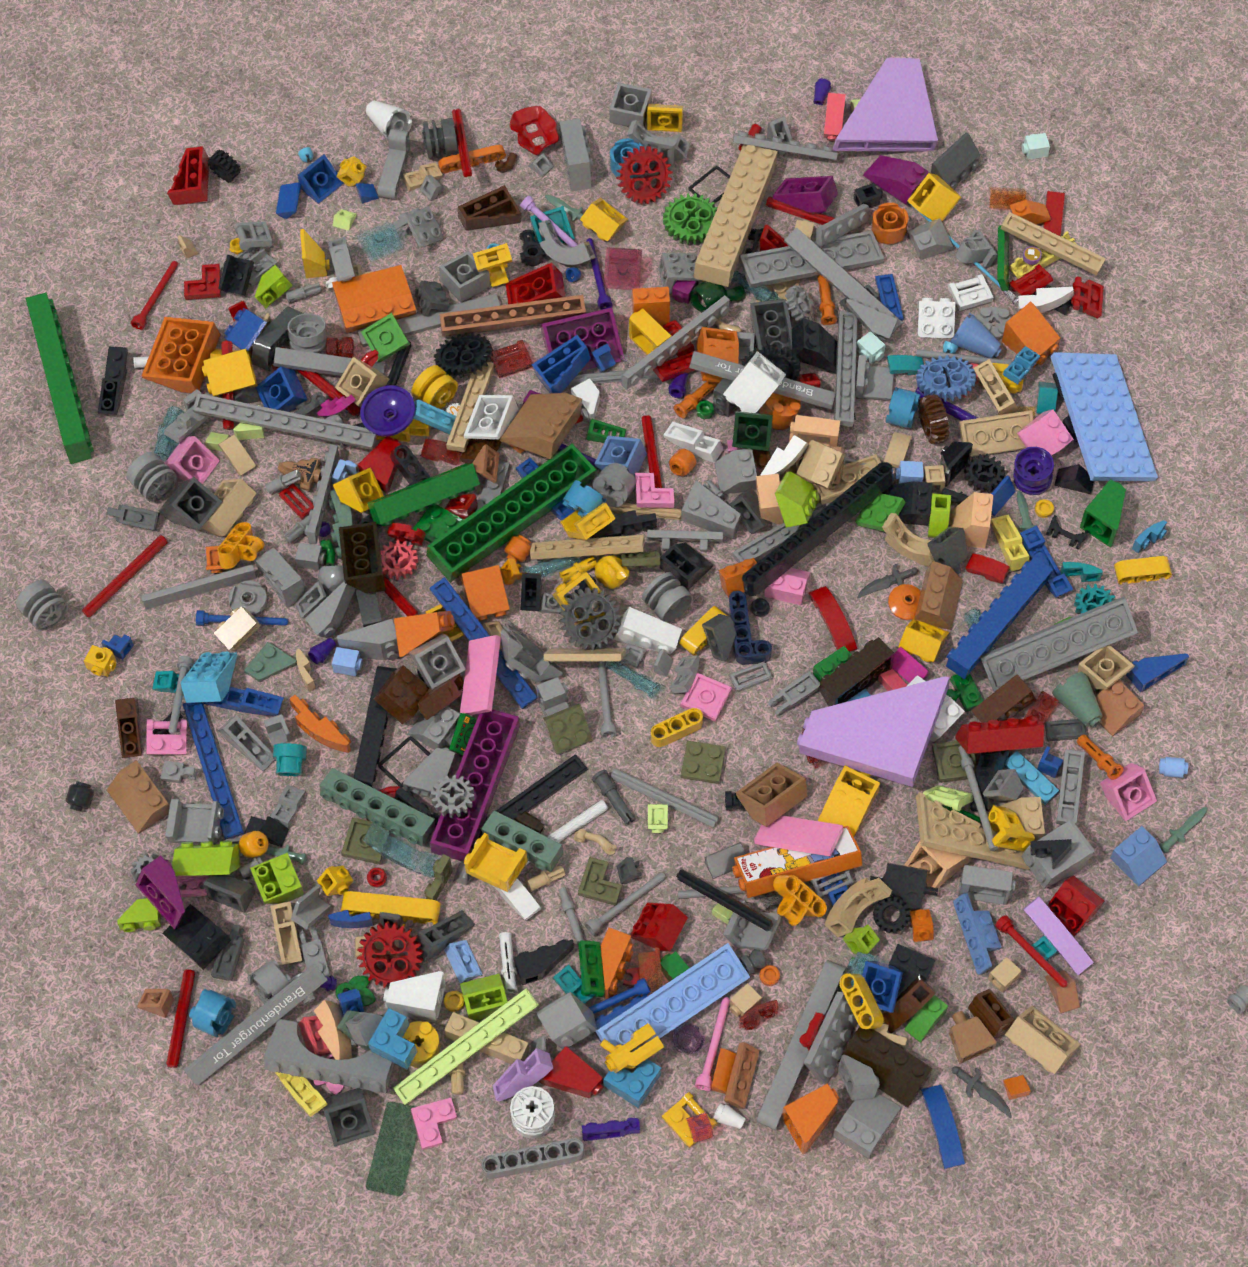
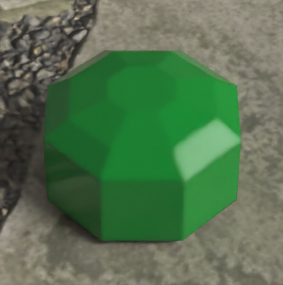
(705, 409)

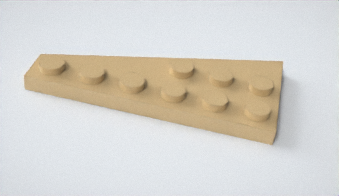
(959, 834)

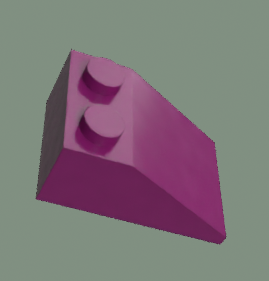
(896, 176)
(808, 193)
(161, 888)

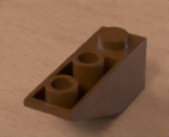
(440, 696)
(129, 726)
(908, 1003)

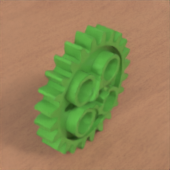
(677, 215)

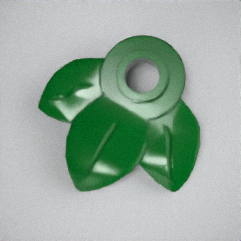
(359, 983)

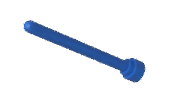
(204, 618)
(639, 988)

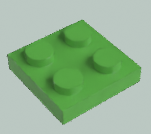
(385, 337)
(878, 510)

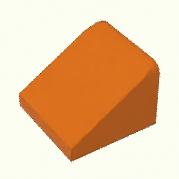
(1016, 1087)

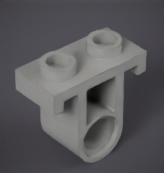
(976, 249)

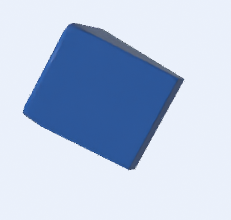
(366, 192)

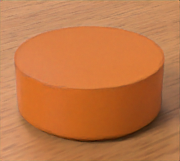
(769, 975)

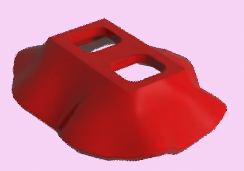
(546, 128)

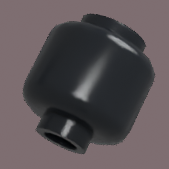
(79, 796)

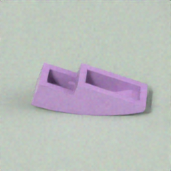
(522, 1074)

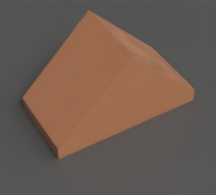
(487, 463)
(1066, 997)
(156, 1001)

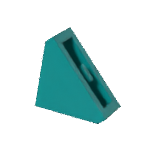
(1046, 397)

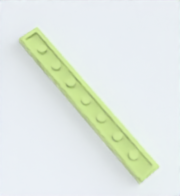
(465, 1046)

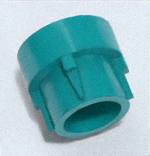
(289, 758)

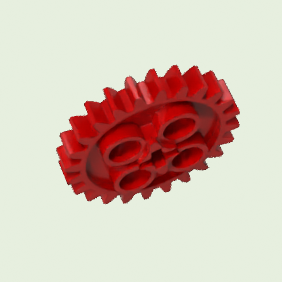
(643, 158)
(387, 936)

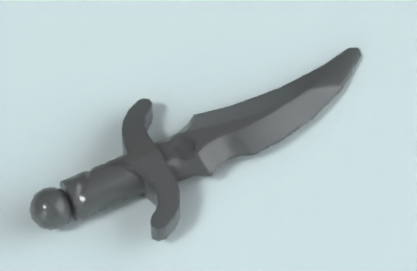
(887, 581)
(981, 1088)

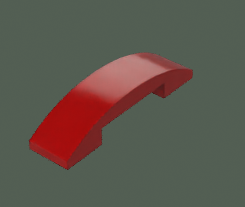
(833, 618)

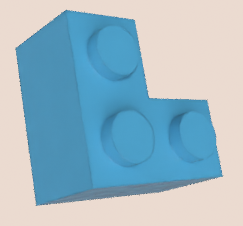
(388, 1039)
(636, 1085)

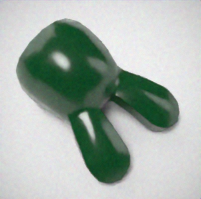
(712, 293)

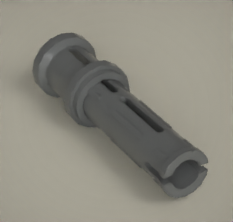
(609, 790)

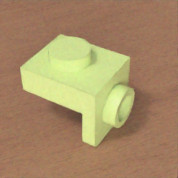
(657, 817)

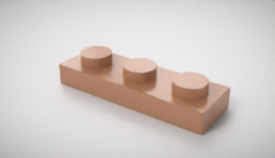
(741, 1075)

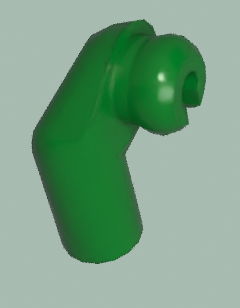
(330, 552)

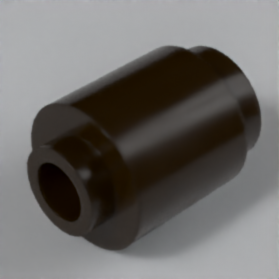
(530, 821)

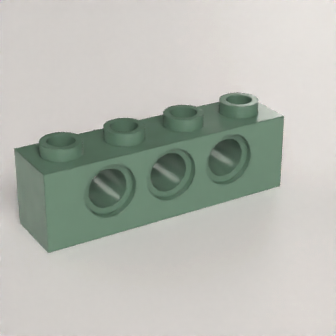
(533, 840)

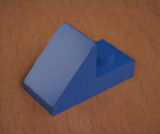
(350, 1001)

